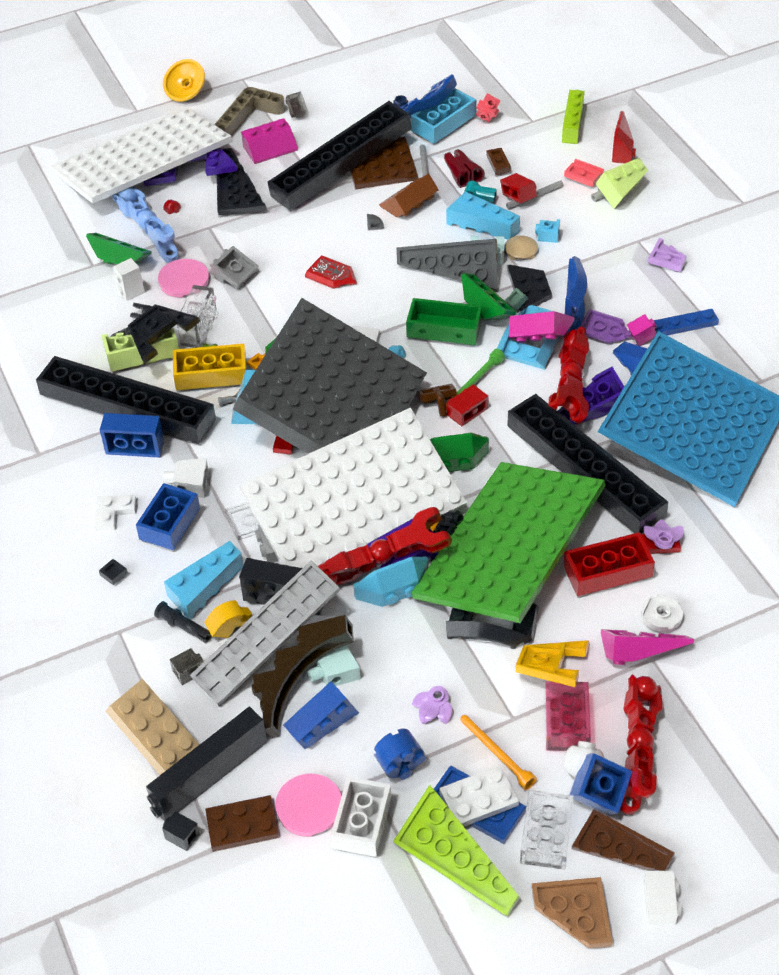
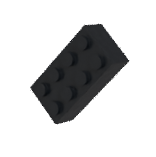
(263, 579)

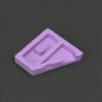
(667, 256)

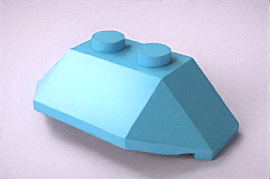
(391, 582)

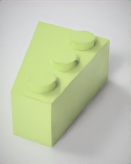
(621, 180)

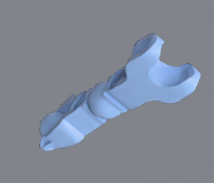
(147, 220)

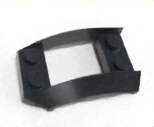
(461, 625)

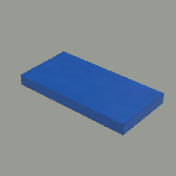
(497, 826)

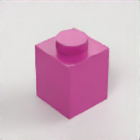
(642, 329)

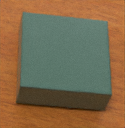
(516, 299)

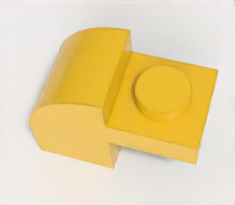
(226, 617)

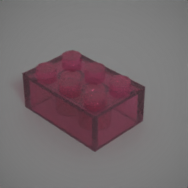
(566, 715)

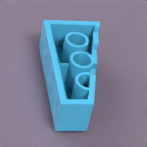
(482, 216)
(203, 578)

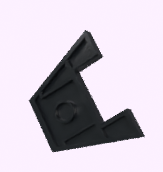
(154, 324)

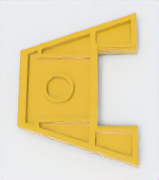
(546, 660)

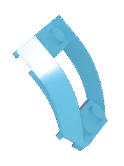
(525, 353)

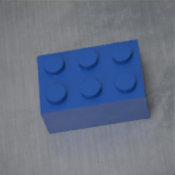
(132, 435)
(168, 516)

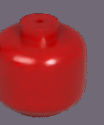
(171, 206)

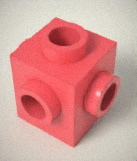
(488, 107)

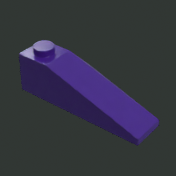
(600, 395)

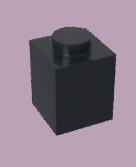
(180, 830)

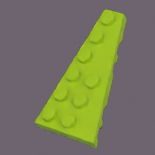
(446, 846)

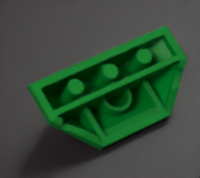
(114, 250)
(479, 293)
(461, 450)

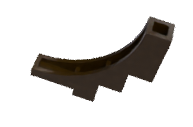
(291, 663)

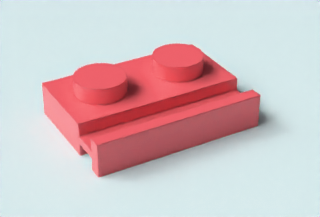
(583, 172)

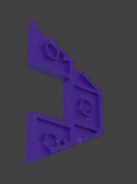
(216, 163)

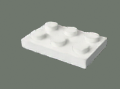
(479, 796)

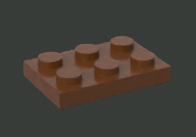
(241, 823)

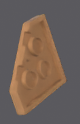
(576, 908)

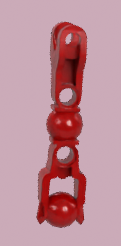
(570, 384)
(351, 564)
(640, 739)

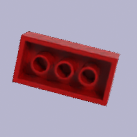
(608, 564)

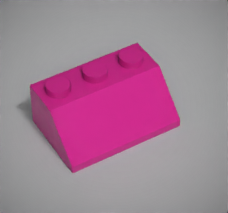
(269, 141)
(539, 326)

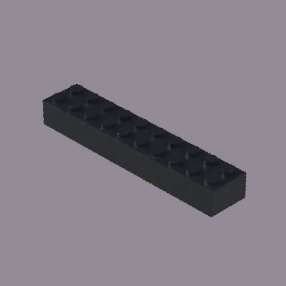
(339, 155)
(112, 393)
(577, 454)

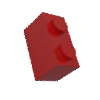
(518, 188)
(467, 405)

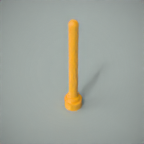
(525, 778)

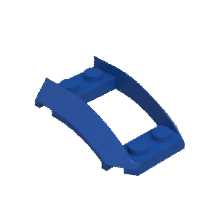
(435, 96)
(575, 292)

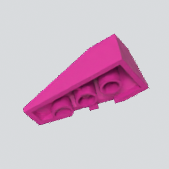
(627, 646)

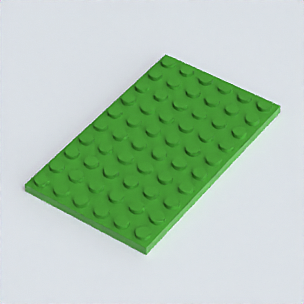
(509, 541)

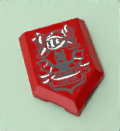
(330, 273)

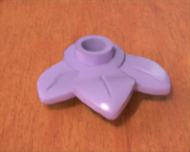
(663, 535)
(432, 707)

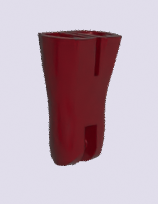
(463, 168)

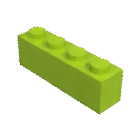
(573, 116)

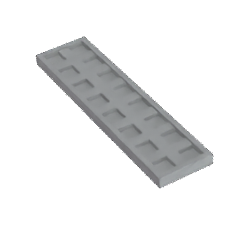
(265, 632)

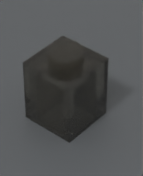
(296, 105)
(185, 664)

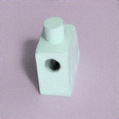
(337, 667)

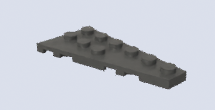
(453, 259)

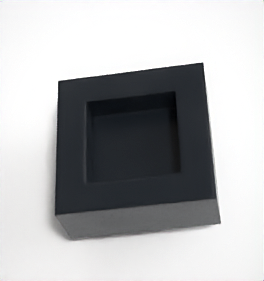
(113, 571)

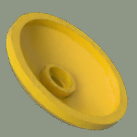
(184, 80)

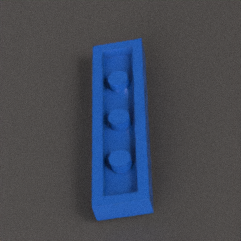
(686, 322)

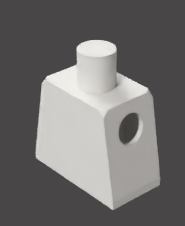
(189, 475)

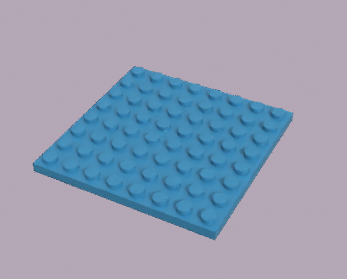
(694, 418)

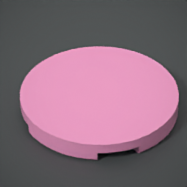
(180, 276)
(308, 804)

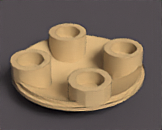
(521, 247)

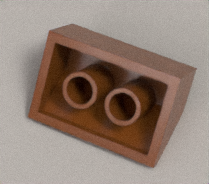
(410, 196)

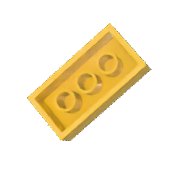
(209, 366)

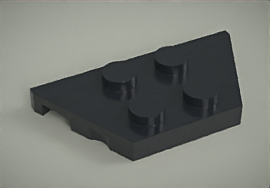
(531, 283)

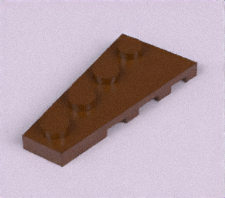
(617, 842)

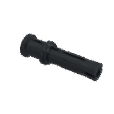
(175, 618)

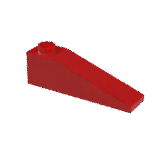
(623, 141)

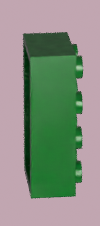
(444, 321)

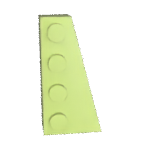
(124, 354)

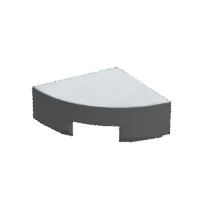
(374, 222)

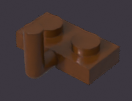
(440, 393)

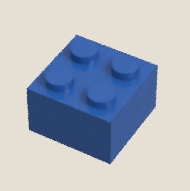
(601, 789)

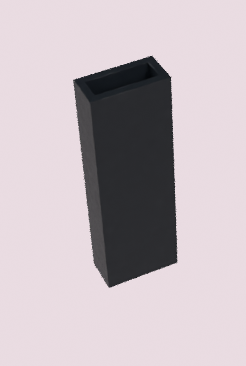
(206, 764)

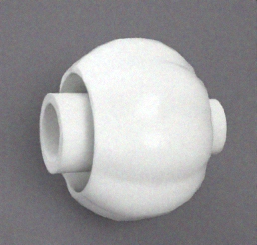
(576, 755)

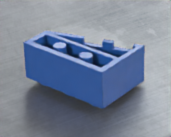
(320, 716)

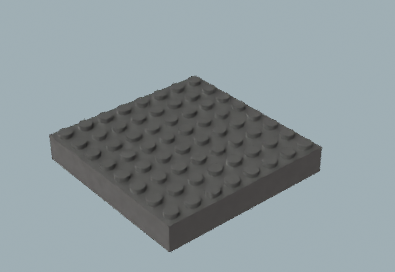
(325, 381)

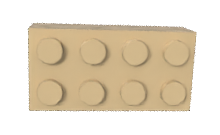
(151, 727)

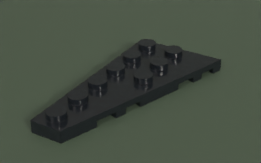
(236, 191)

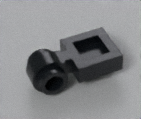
(452, 519)

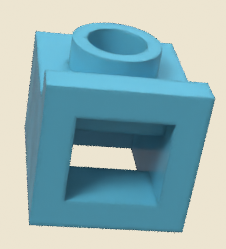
(548, 230)

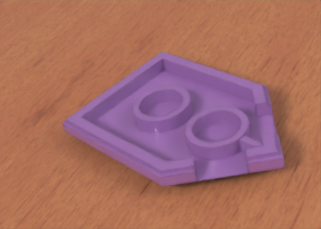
(605, 327)

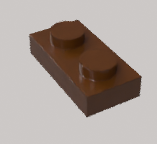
(498, 161)

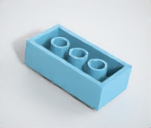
(445, 117)

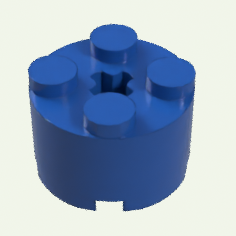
(399, 754)

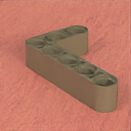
(245, 103)

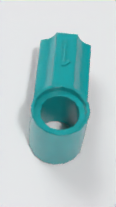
(485, 193)

